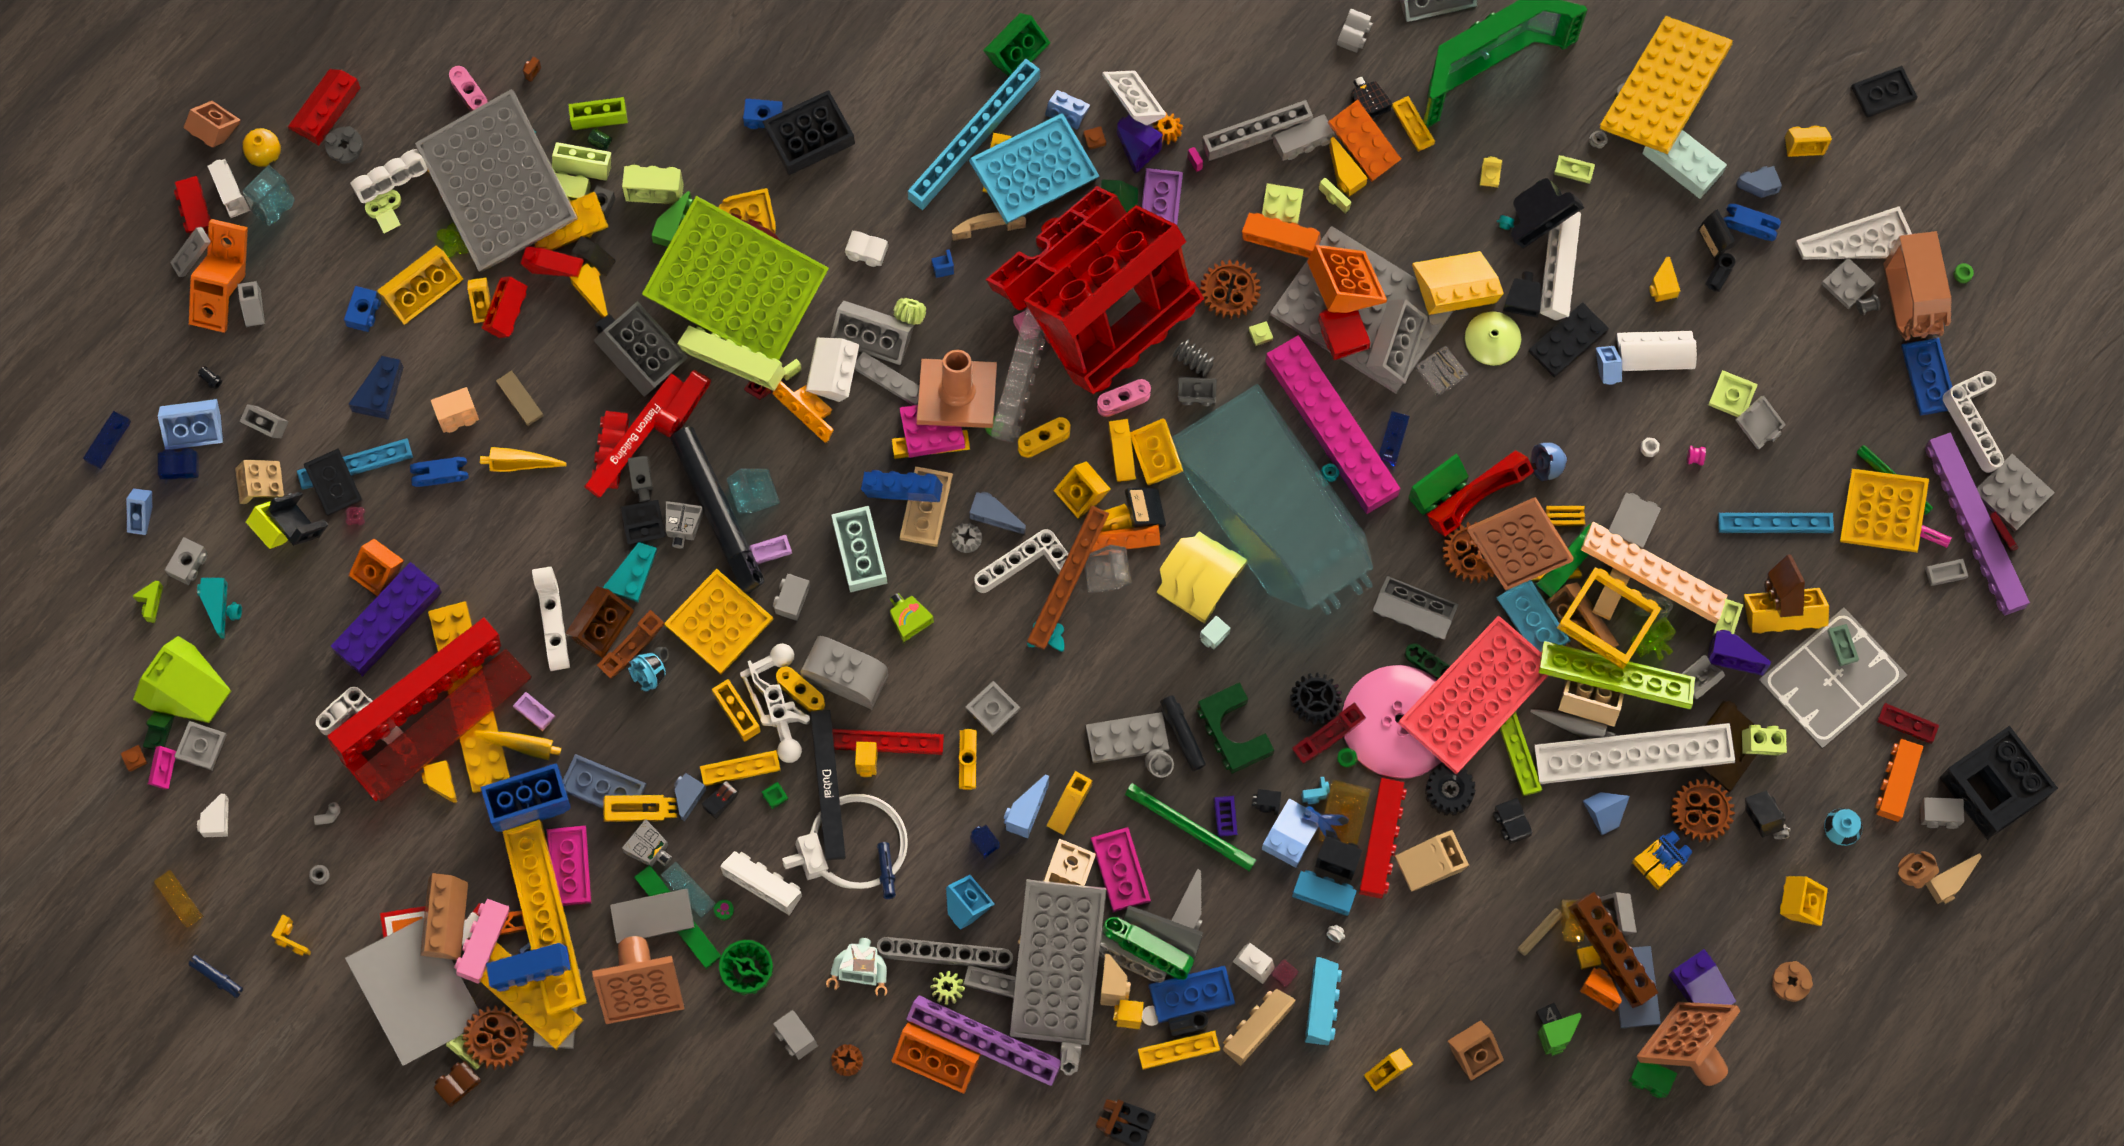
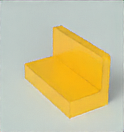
(1118, 518)

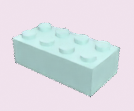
(1689, 164)
(859, 549)

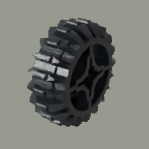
(1321, 704)

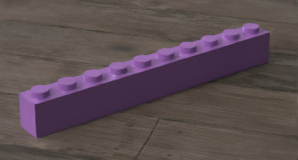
(1977, 524)

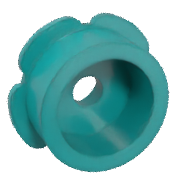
(1505, 222)
(1332, 468)
(234, 611)

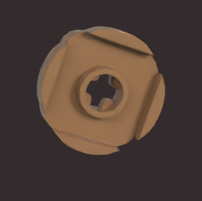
(1918, 878)
(1789, 992)

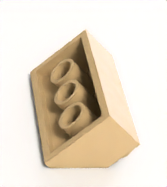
(1258, 1026)

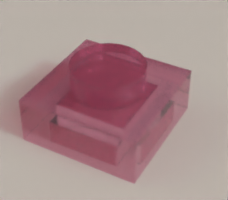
(1284, 973)

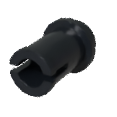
(213, 380)

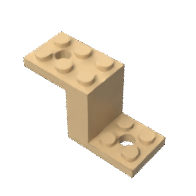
(1062, 872)

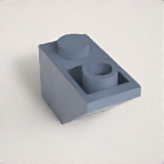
(1760, 183)

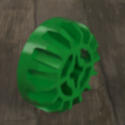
(731, 959)

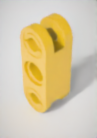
(1051, 429)
(795, 681)

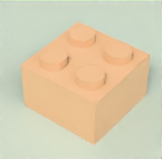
(455, 410)

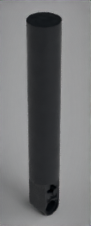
(717, 509)

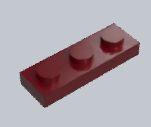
(1908, 723)

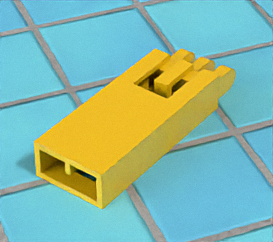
(631, 808)

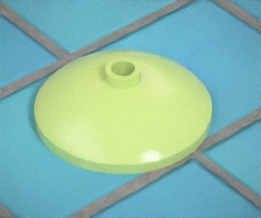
(1490, 348)

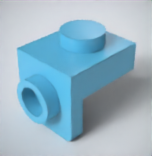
(1314, 795)

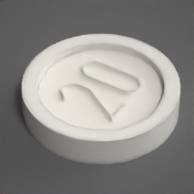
(1149, 1016)

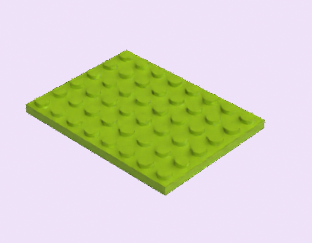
(735, 280)

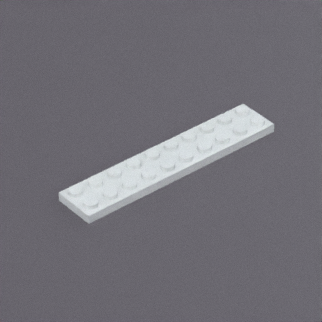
(1634, 753)

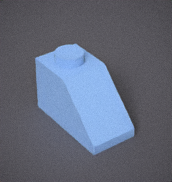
(1609, 365)

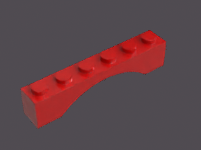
(1506, 472)

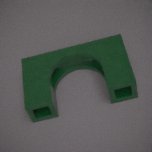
(1235, 755)

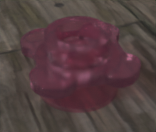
(351, 511)

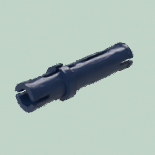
(887, 877)
(222, 981)

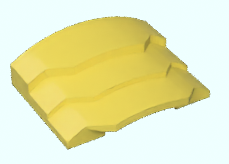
(1198, 574)

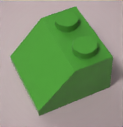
(1558, 1034)

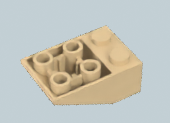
(1432, 861)

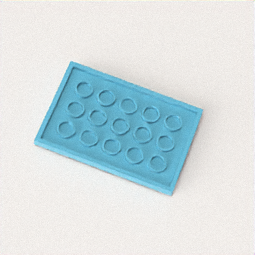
(1034, 168)

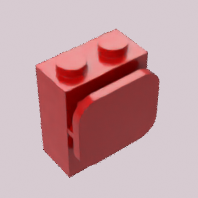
(1343, 333)

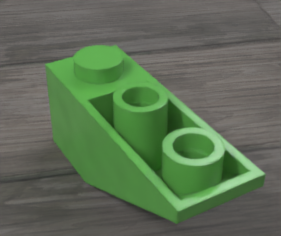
(670, 220)

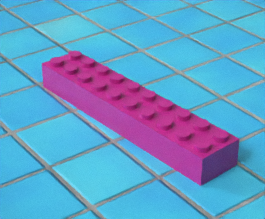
(1332, 424)

